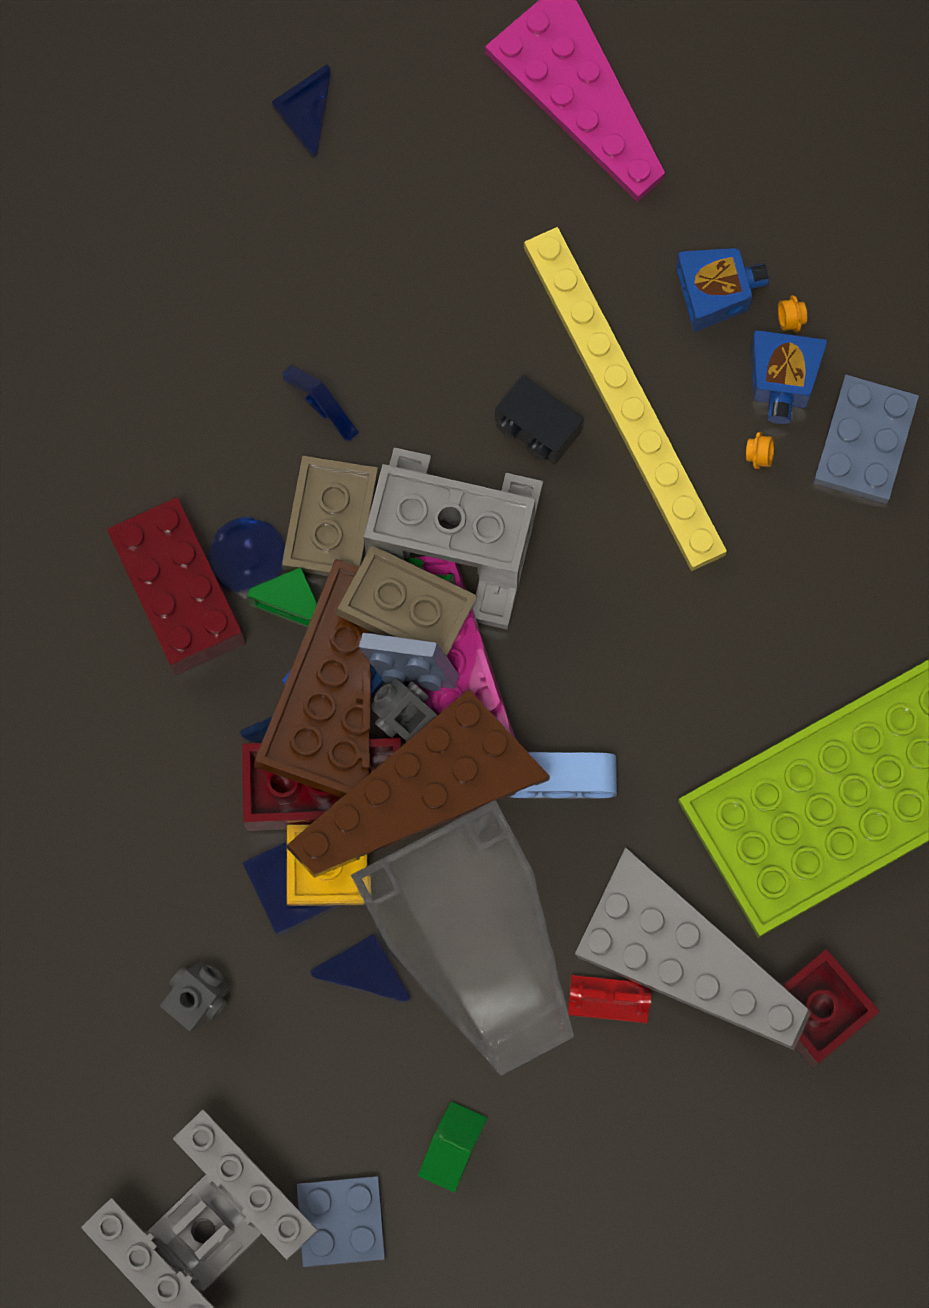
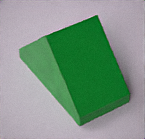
(285, 597)
(452, 1147)

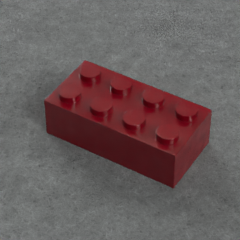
(176, 586)
(275, 801)

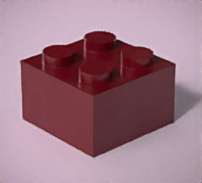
(835, 1006)

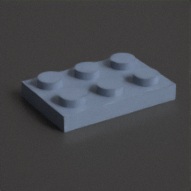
(866, 439)

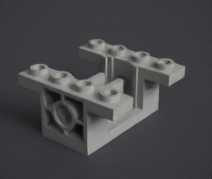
(489, 532)
(234, 1195)

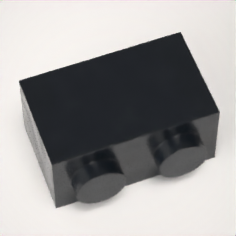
(538, 420)

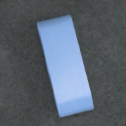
(574, 776)

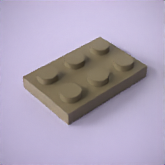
(329, 515)
(405, 601)

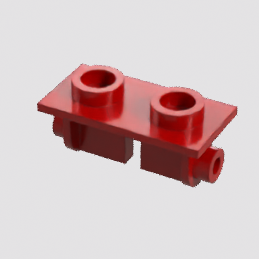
(609, 999)

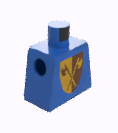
(717, 284)
(784, 371)

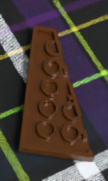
(325, 706)
(433, 778)

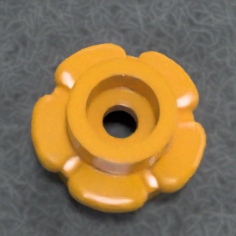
(792, 314)
(760, 451)

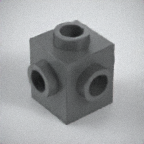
(401, 709)
(196, 995)

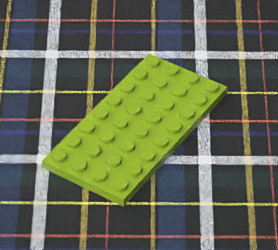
(821, 804)

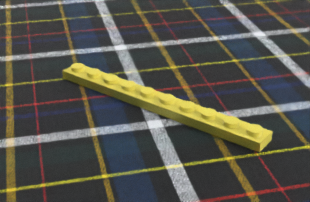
(625, 399)

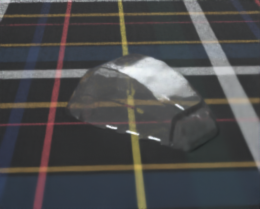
(473, 935)

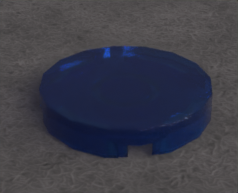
(246, 554)

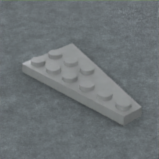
(668, 946)

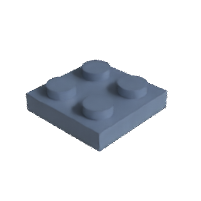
(409, 661)
(346, 1221)

